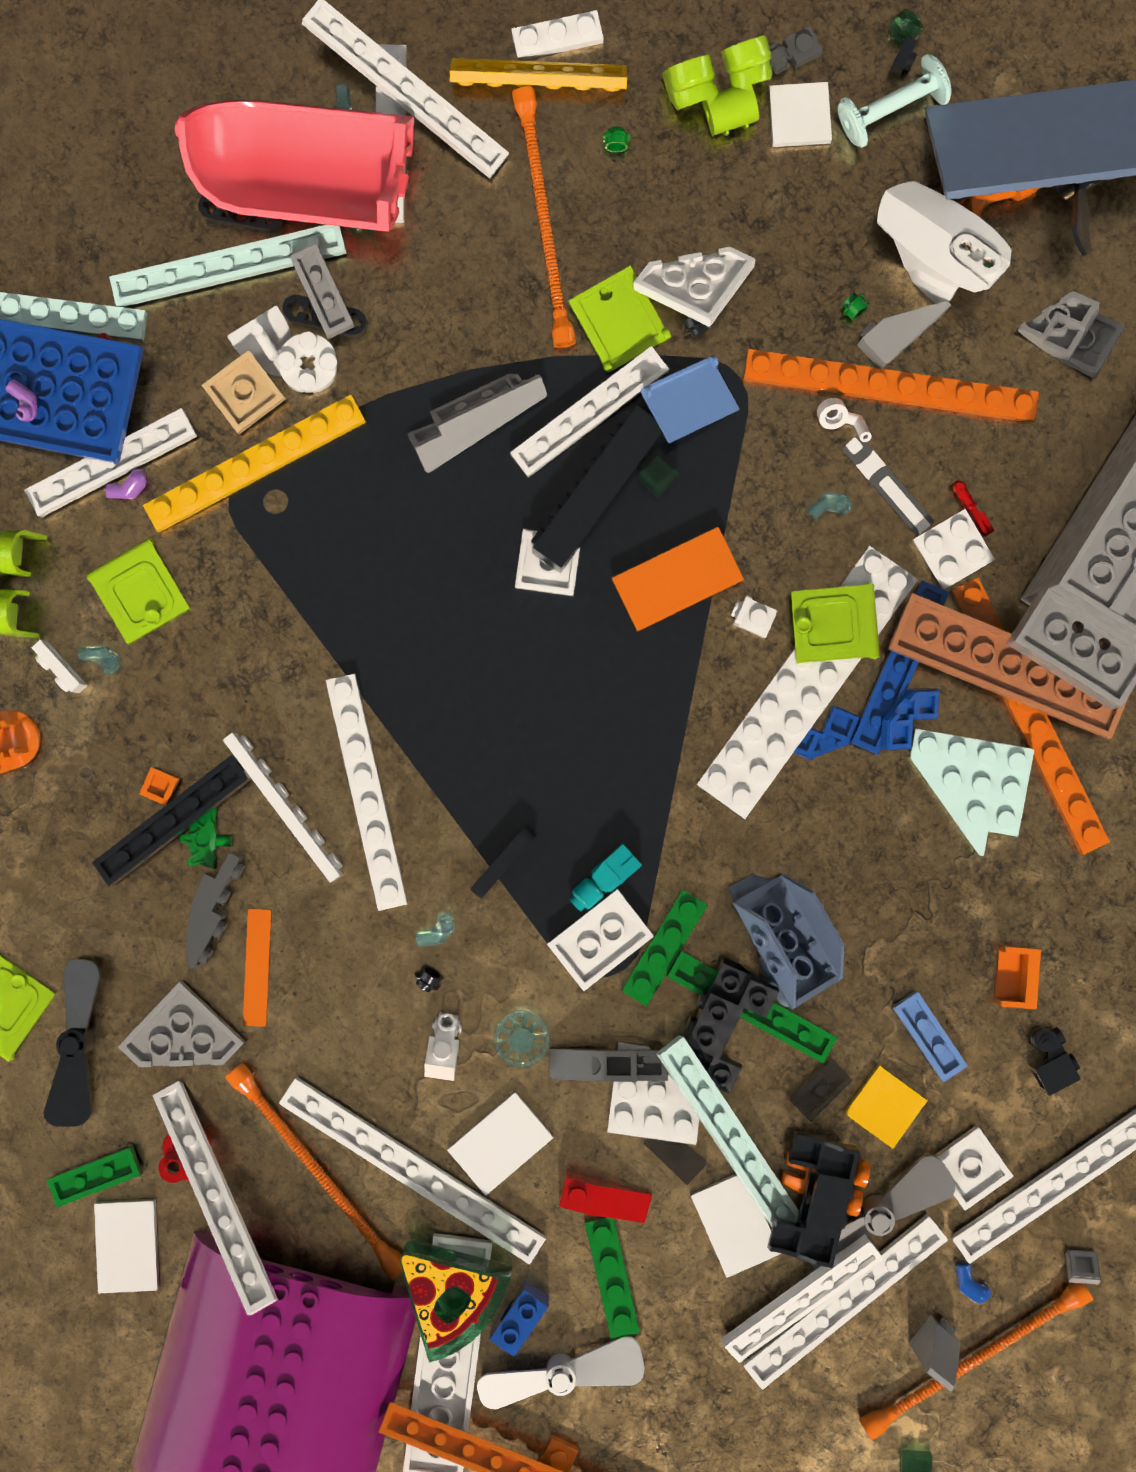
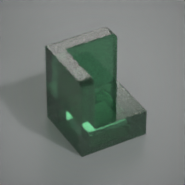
(658, 476)

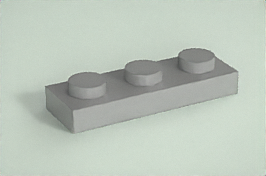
(322, 291)

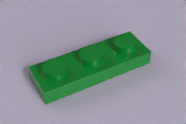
(94, 1176)

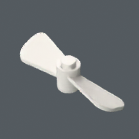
(610, 1364)

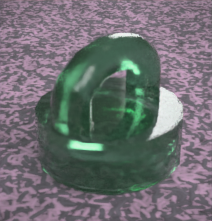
(909, 25)

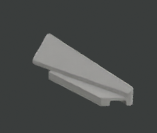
(474, 417)

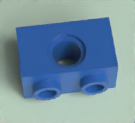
(519, 1318)

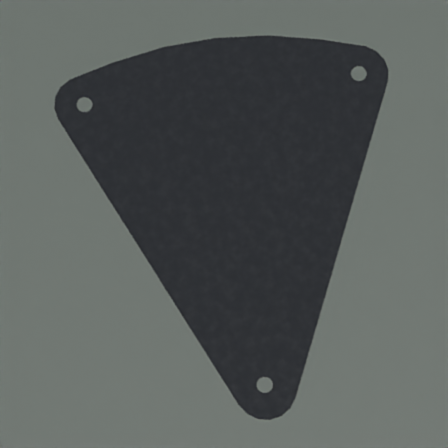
(491, 690)

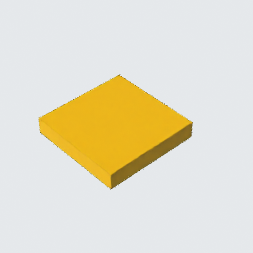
(885, 1106)

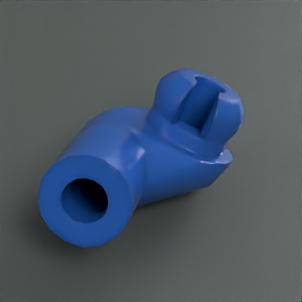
(976, 1292)

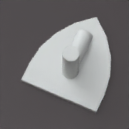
(264, 339)

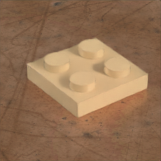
(243, 392)

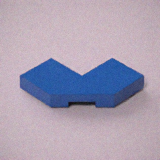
(898, 722)
(835, 734)

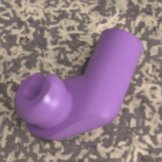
(27, 400)
(130, 488)

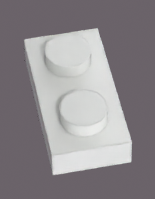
(66, 676)

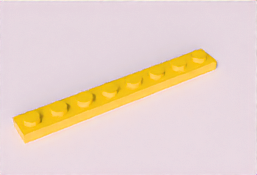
(254, 463)

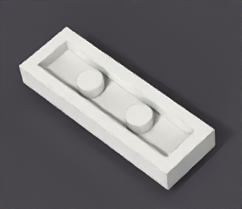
(557, 35)

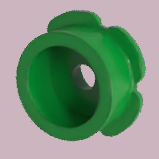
(616, 139)
(855, 306)

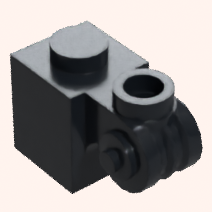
(1057, 1067)

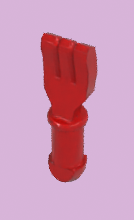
(979, 518)

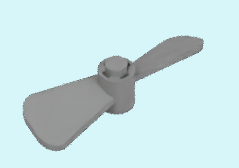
(919, 1188)

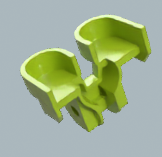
(725, 109)
(10, 556)

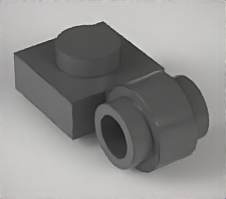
(798, 47)

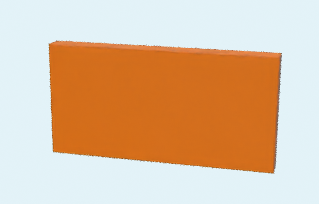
(677, 579)

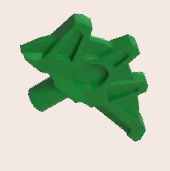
(204, 841)

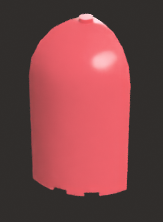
(298, 161)

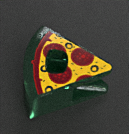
(451, 1295)

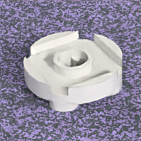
(308, 346)

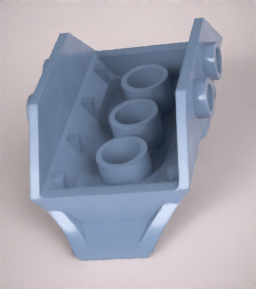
(792, 935)

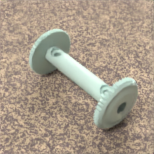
(933, 81)

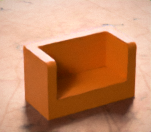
(1017, 976)

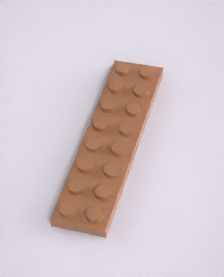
(982, 657)

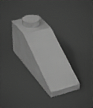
(895, 333)
(938, 1350)

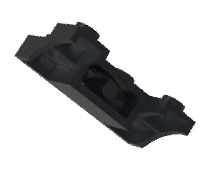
(718, 1014)
(823, 1202)

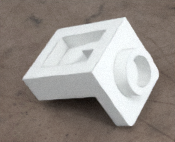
(753, 616)

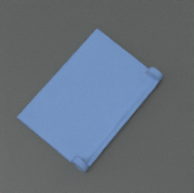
(689, 399)

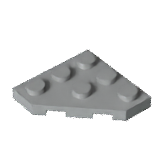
(181, 1033)

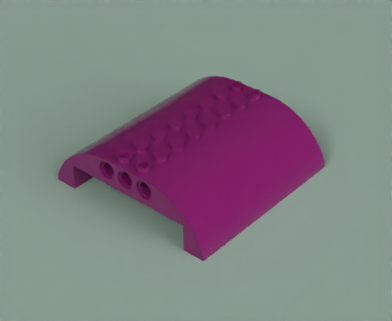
(278, 1386)

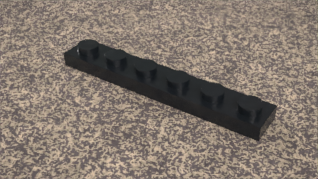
(171, 820)

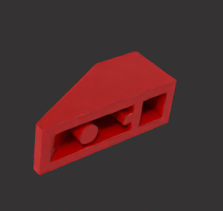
(603, 1198)

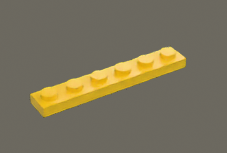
(529, 73)

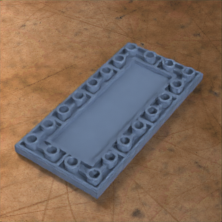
(1035, 139)

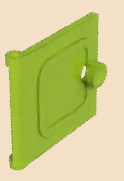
(620, 323)
(138, 591)
(840, 621)
(21, 1005)

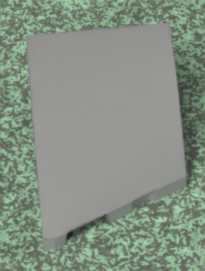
(1075, 333)

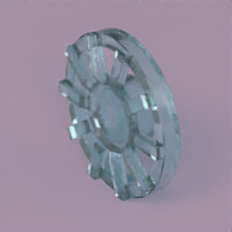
(521, 1039)

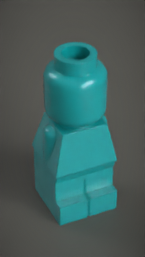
(605, 877)

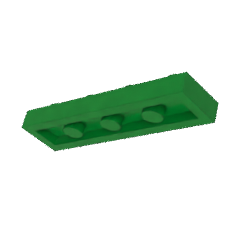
(664, 947)
(612, 1277)

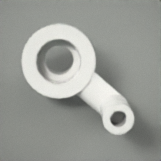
(839, 416)

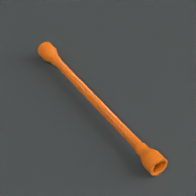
(525, 106)
(243, 1081)
(1073, 1297)

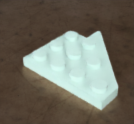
(976, 781)

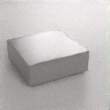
(1082, 1267)

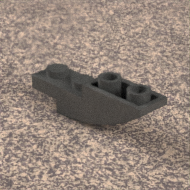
(205, 919)
(606, 1065)

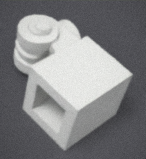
(443, 1048)

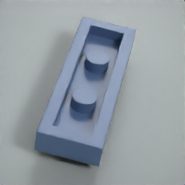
(929, 1036)

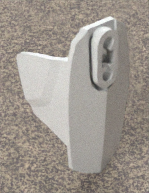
(930, 237)

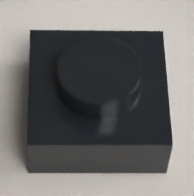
(904, 58)

